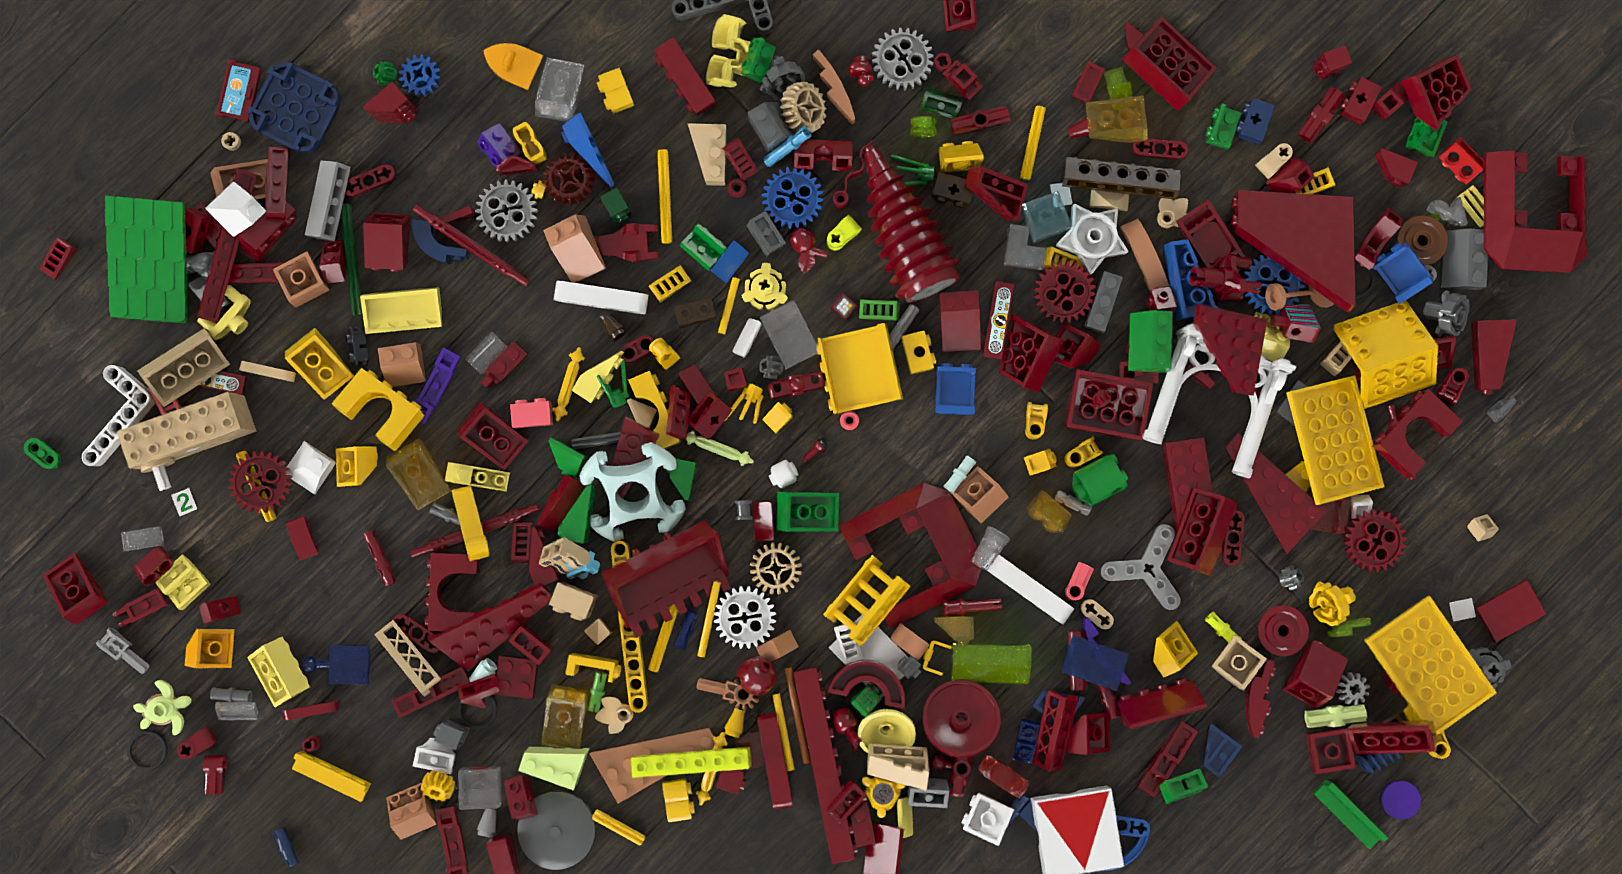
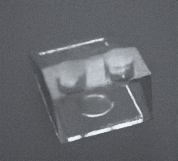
(559, 90)
(789, 334)

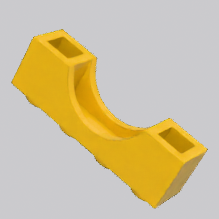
(646, 387)

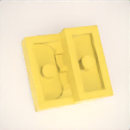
(183, 582)

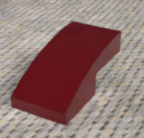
(301, 538)

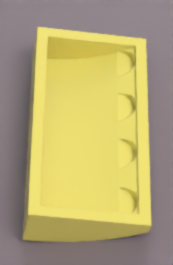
(401, 310)

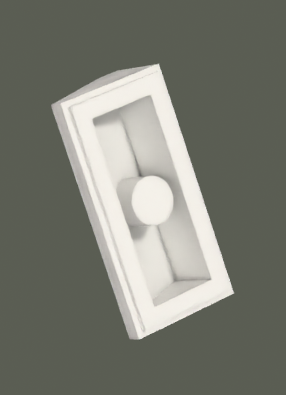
(747, 337)

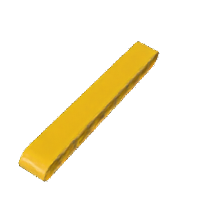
(627, 653)

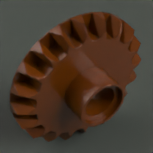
(1431, 232)

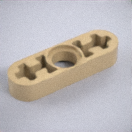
(267, 371)

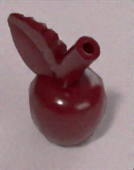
(803, 243)
(846, 723)

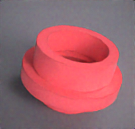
(853, 415)

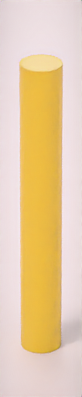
(728, 306)

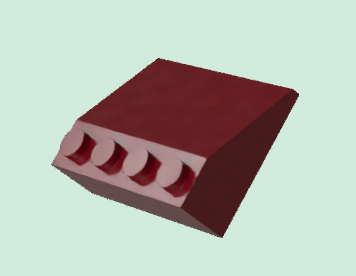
(1169, 63)
(1122, 417)
(1159, 703)

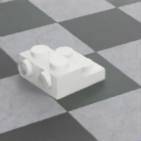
(987, 818)

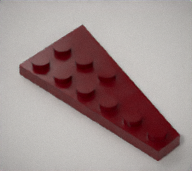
(1280, 500)
(487, 629)

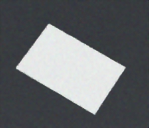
(876, 648)

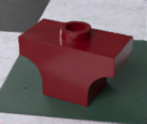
(963, 79)
(219, 609)

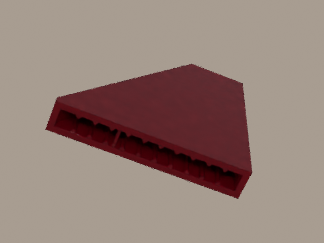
(1303, 235)

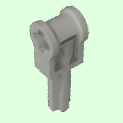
(118, 648)

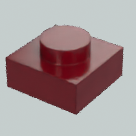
(735, 379)

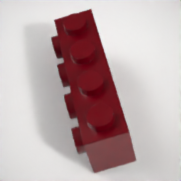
(685, 77)

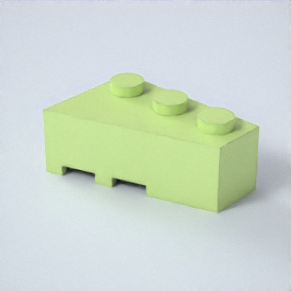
(554, 764)

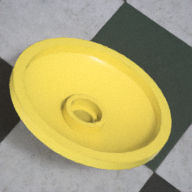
(899, 729)

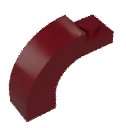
(1376, 238)

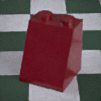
(386, 241)
(1316, 674)

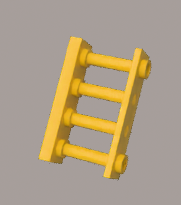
(880, 609)

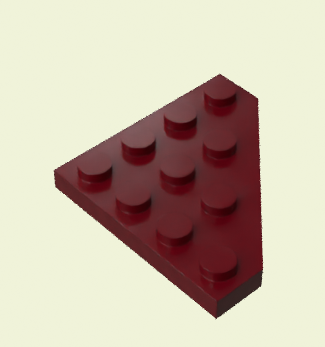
(1235, 343)

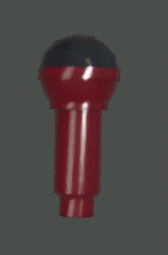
(819, 446)

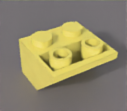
(1275, 344)

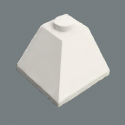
(235, 209)
(310, 467)

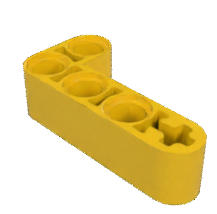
(470, 523)

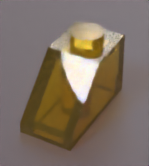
(957, 627)

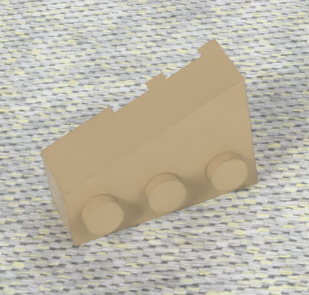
(708, 142)
(899, 764)

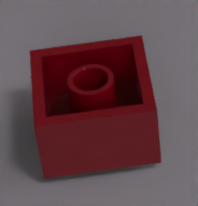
(1330, 750)

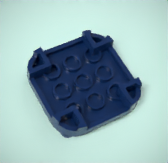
(295, 107)

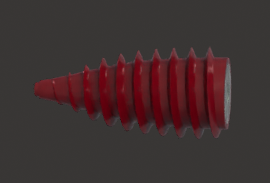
(909, 236)

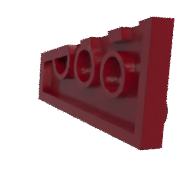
(630, 447)

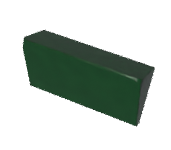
(941, 103)

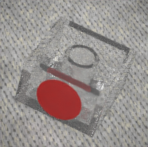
(480, 787)

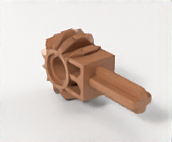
(729, 691)

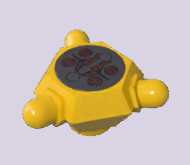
(882, 793)

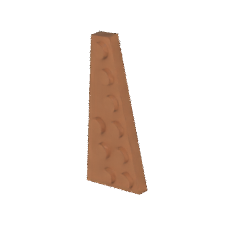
(616, 762)

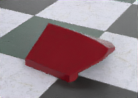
(516, 165)

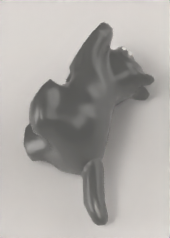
(199, 263)

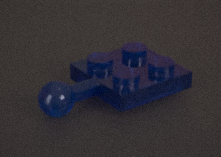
(346, 664)

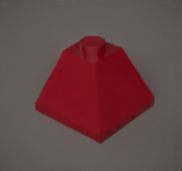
(1076, 348)
(1090, 734)

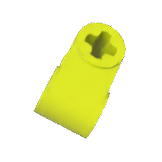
(845, 231)

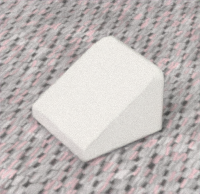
(1359, 504)

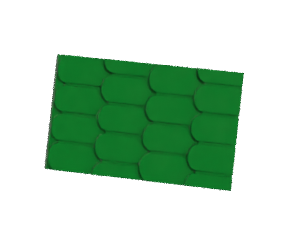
(146, 259)

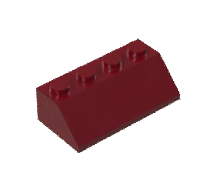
(1202, 531)
(1393, 737)

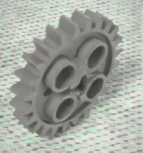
(917, 50)
(502, 194)

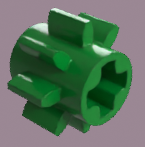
(384, 73)

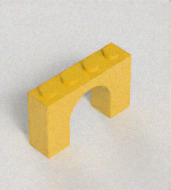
(366, 387)

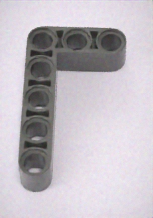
(710, 6)

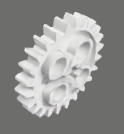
(747, 635)

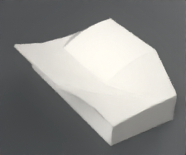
(434, 757)

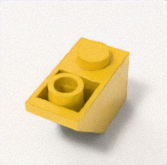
(778, 417)

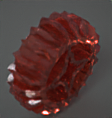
(555, 170)
(1003, 776)

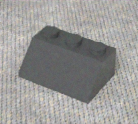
(1464, 260)

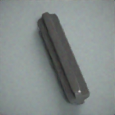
(597, 440)

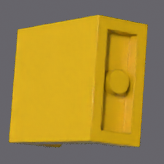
(577, 659)

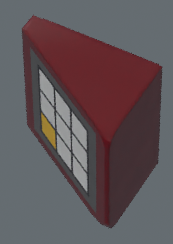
(843, 306)

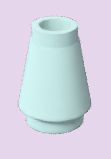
(484, 668)

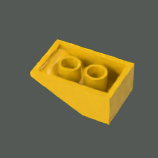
(960, 157)
(318, 363)

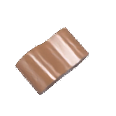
(909, 641)

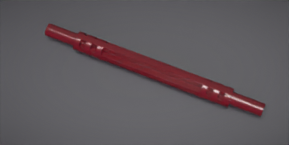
(470, 245)
(487, 526)

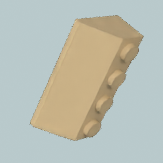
(183, 367)

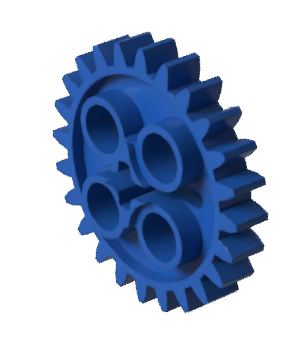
(786, 213)
(1273, 274)

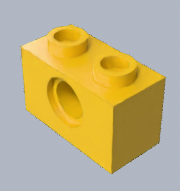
(915, 363)

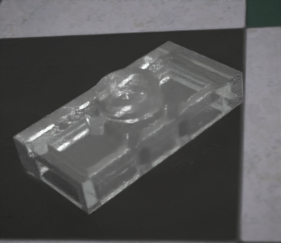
(142, 538)
(236, 710)

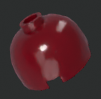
(757, 675)

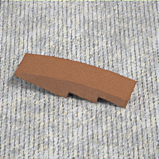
(837, 93)

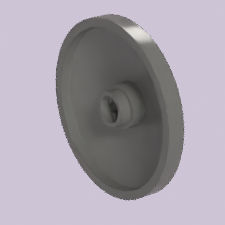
(559, 832)

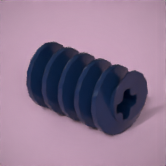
(1369, 761)

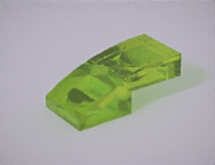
(1345, 628)

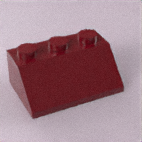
(391, 106)

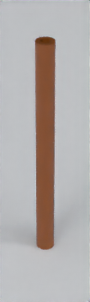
(797, 715)

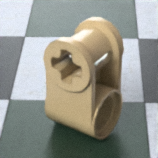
(1273, 161)

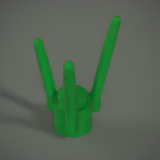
(924, 171)
(616, 396)

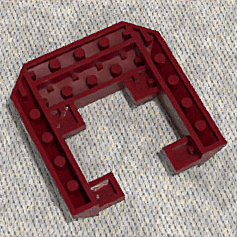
(1506, 230)
(949, 533)

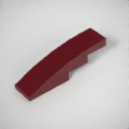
(415, 700)
(1167, 759)

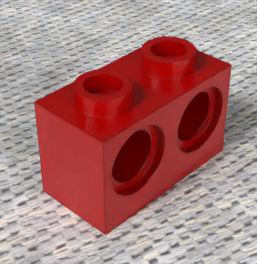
(1467, 157)

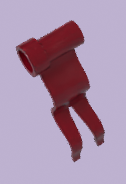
(842, 195)

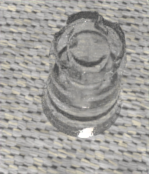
(989, 548)

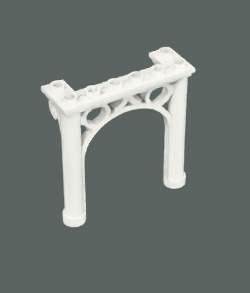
(1260, 408)

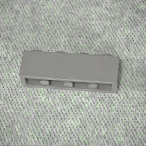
(327, 200)

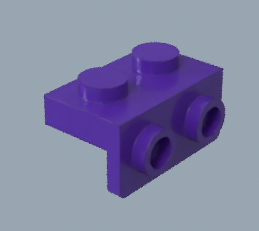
(498, 144)

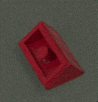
(695, 383)
(763, 521)

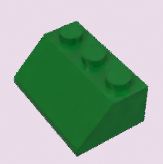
(1150, 341)

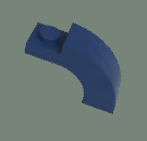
(425, 238)

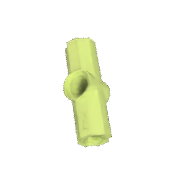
(1335, 715)

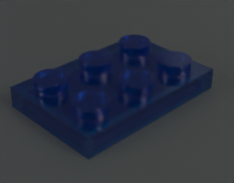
(1094, 662)

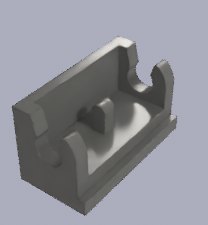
(765, 234)

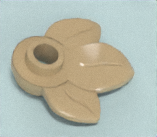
(1172, 209)
(612, 715)

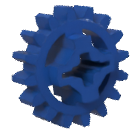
(416, 82)

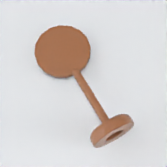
(1277, 297)

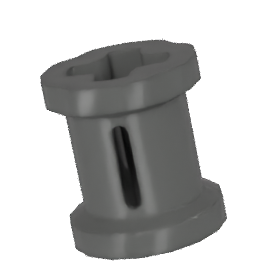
(743, 510)

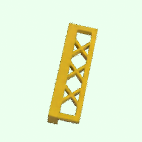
(330, 775)

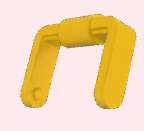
(928, 653)

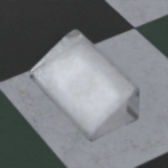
(486, 353)

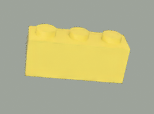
(278, 671)

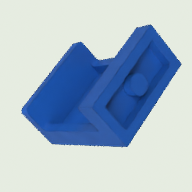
(1403, 271)
(955, 389)

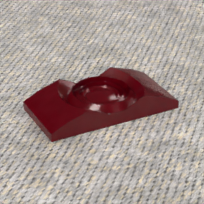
(1208, 235)

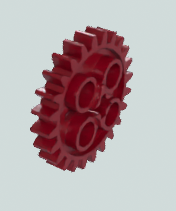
(1078, 300)
(266, 466)
(1359, 532)

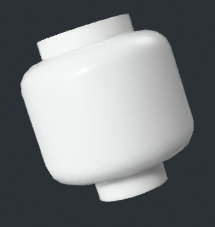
(783, 474)

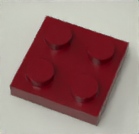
(516, 677)

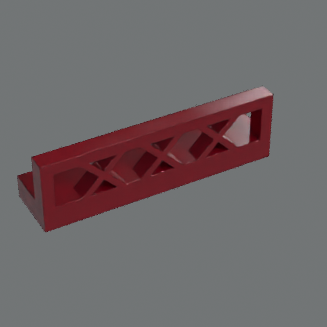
(1058, 733)

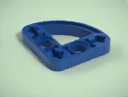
(1140, 842)

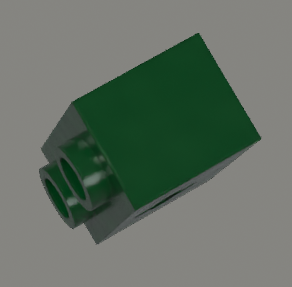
(616, 205)

